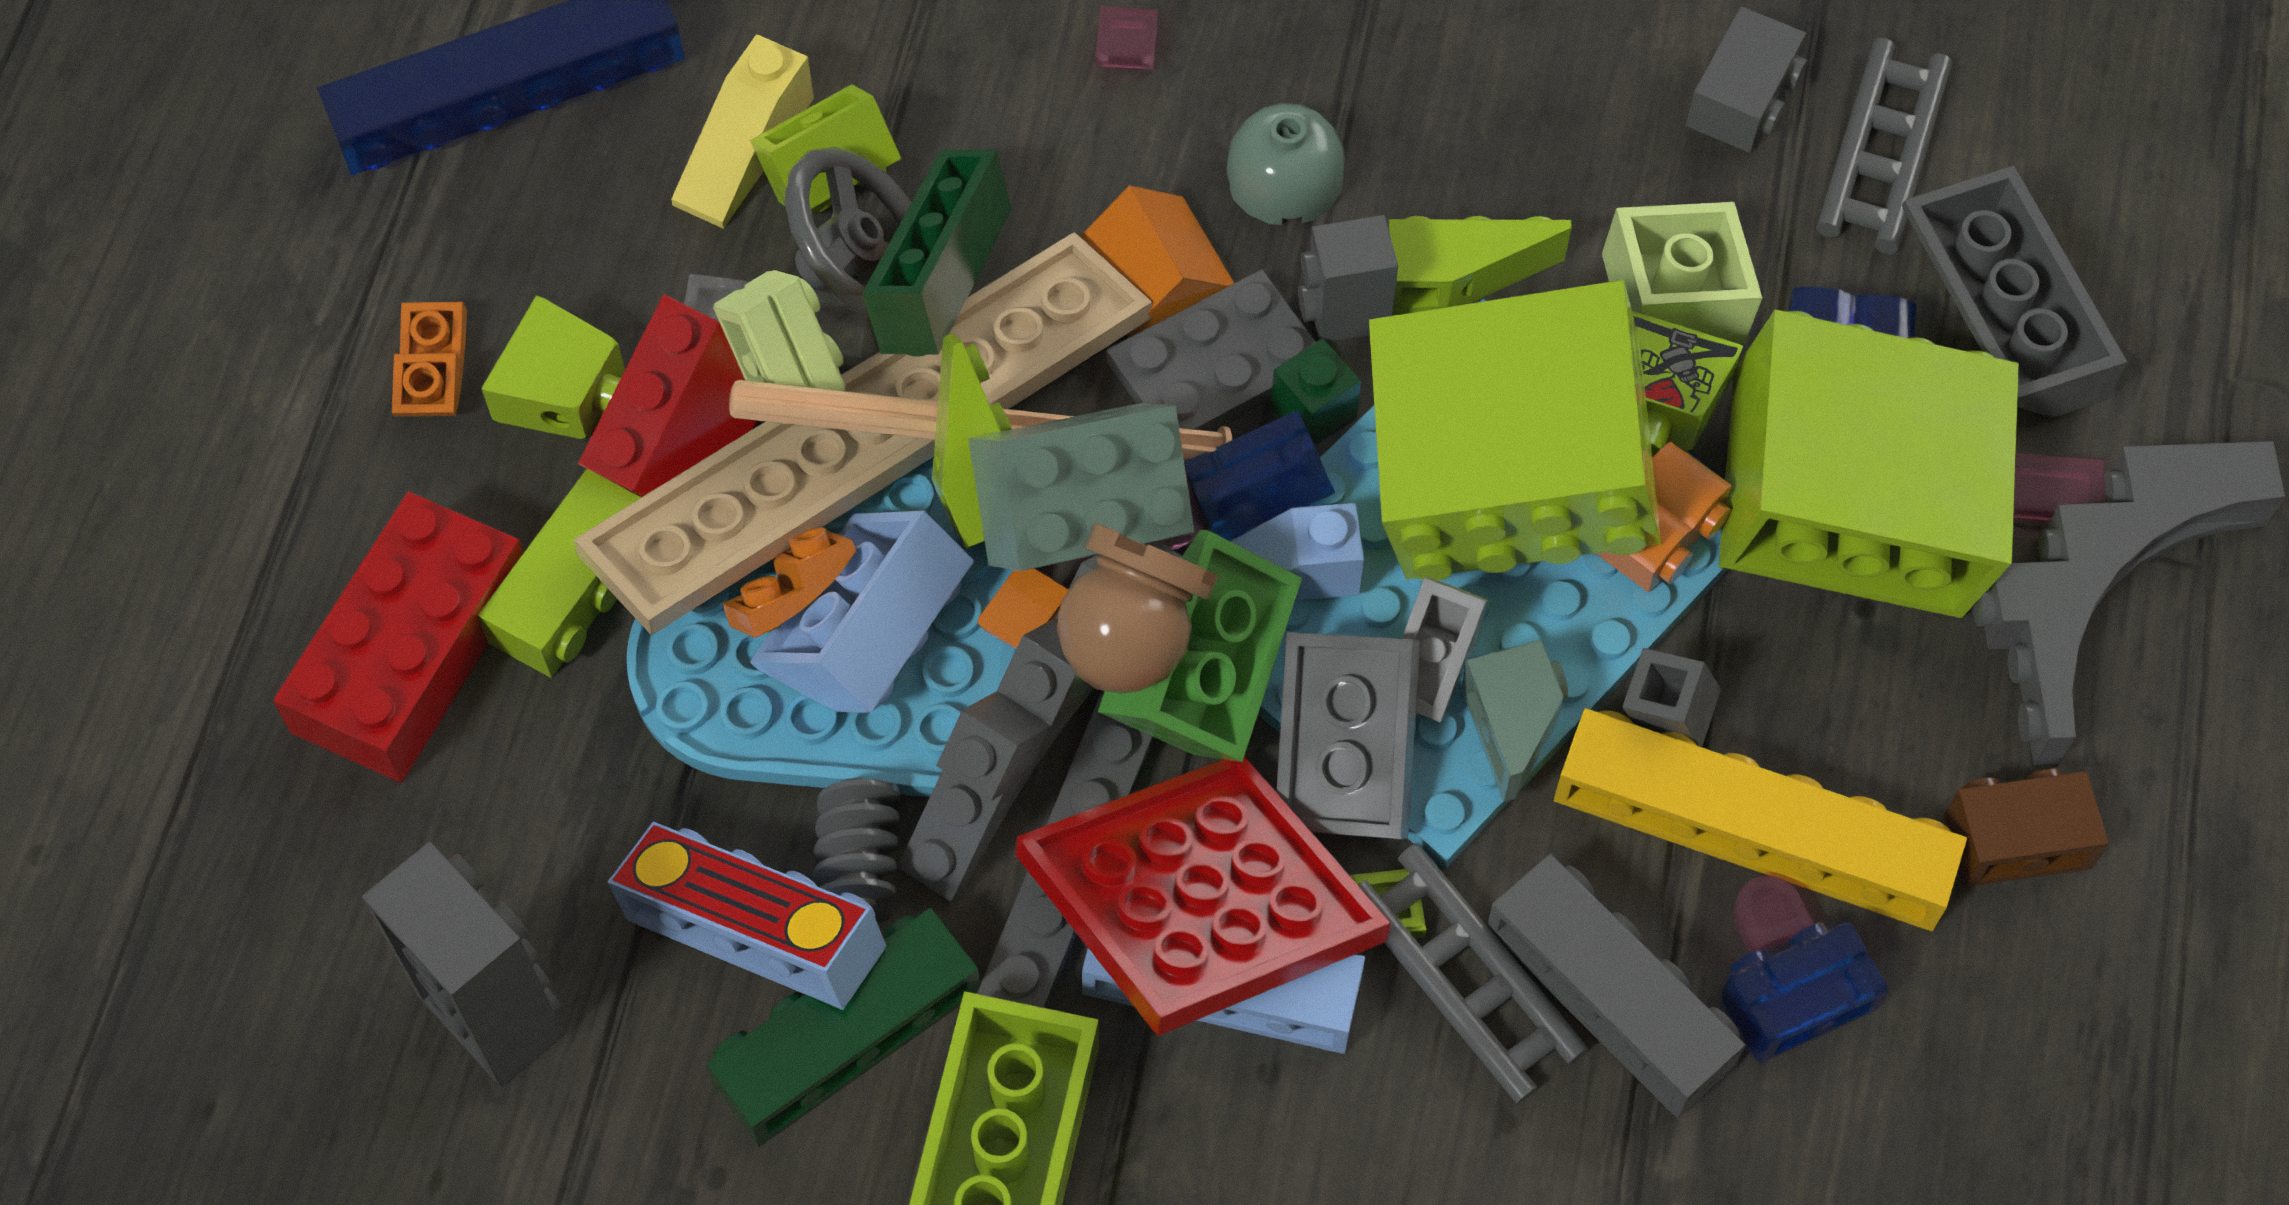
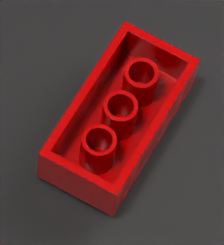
(399, 638)

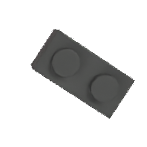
(1746, 80)
(1348, 277)

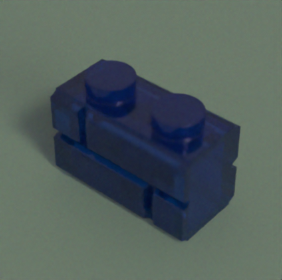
(1259, 477)
(1802, 990)

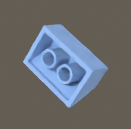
(871, 616)

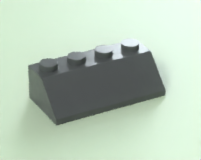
(2018, 290)

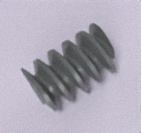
(854, 837)

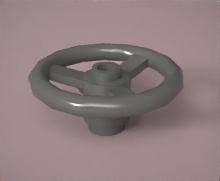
(851, 238)

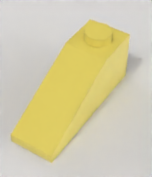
(757, 94)

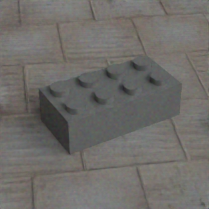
(467, 961)

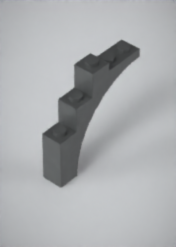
(2151, 504)
(993, 757)

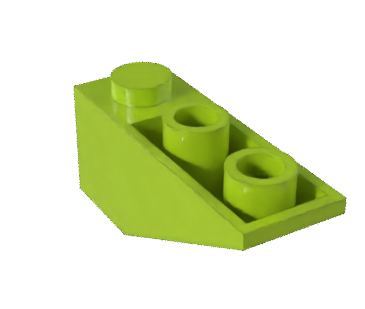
(1470, 258)
(962, 415)

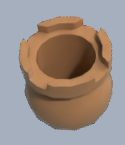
(1129, 614)

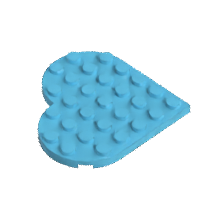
(742, 725)

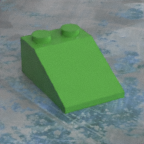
(1230, 655)

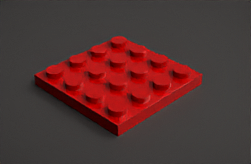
(1201, 892)

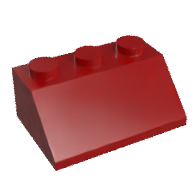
(668, 402)

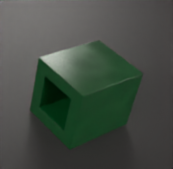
(1319, 388)

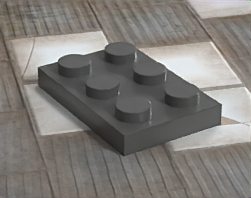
(1213, 355)
(1349, 733)

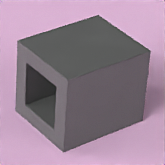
(1672, 695)

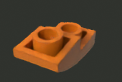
(430, 359)
(802, 574)

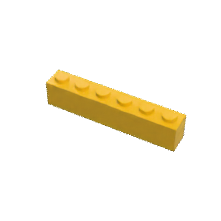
(1761, 818)

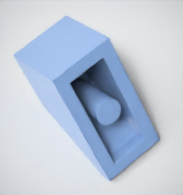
(1314, 544)

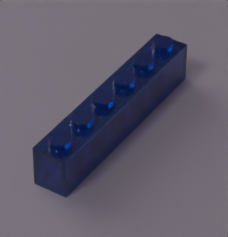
(496, 76)

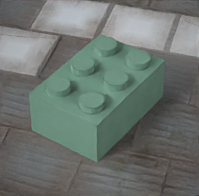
(1059, 477)

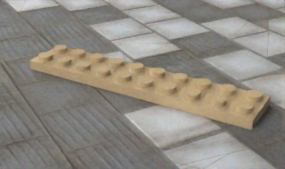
(790, 478)

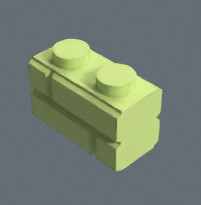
(778, 335)

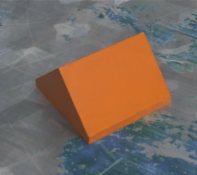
(1158, 250)

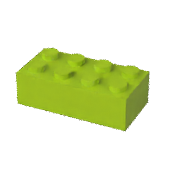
(1008, 1106)

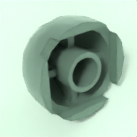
(1285, 164)

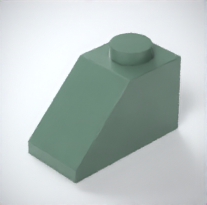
(1514, 709)

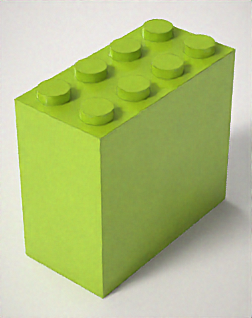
(1513, 432)
(1871, 464)

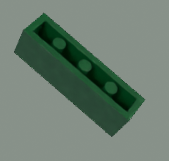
(937, 252)
(818, 1049)

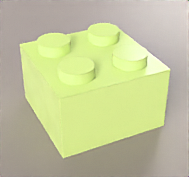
(1686, 266)

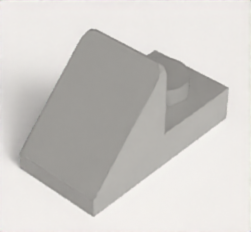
(1448, 630)

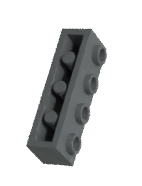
(1616, 984)

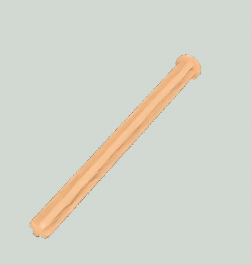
(890, 414)

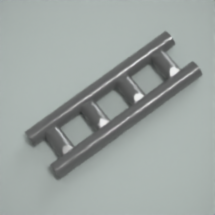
(1902, 173)
(1508, 979)

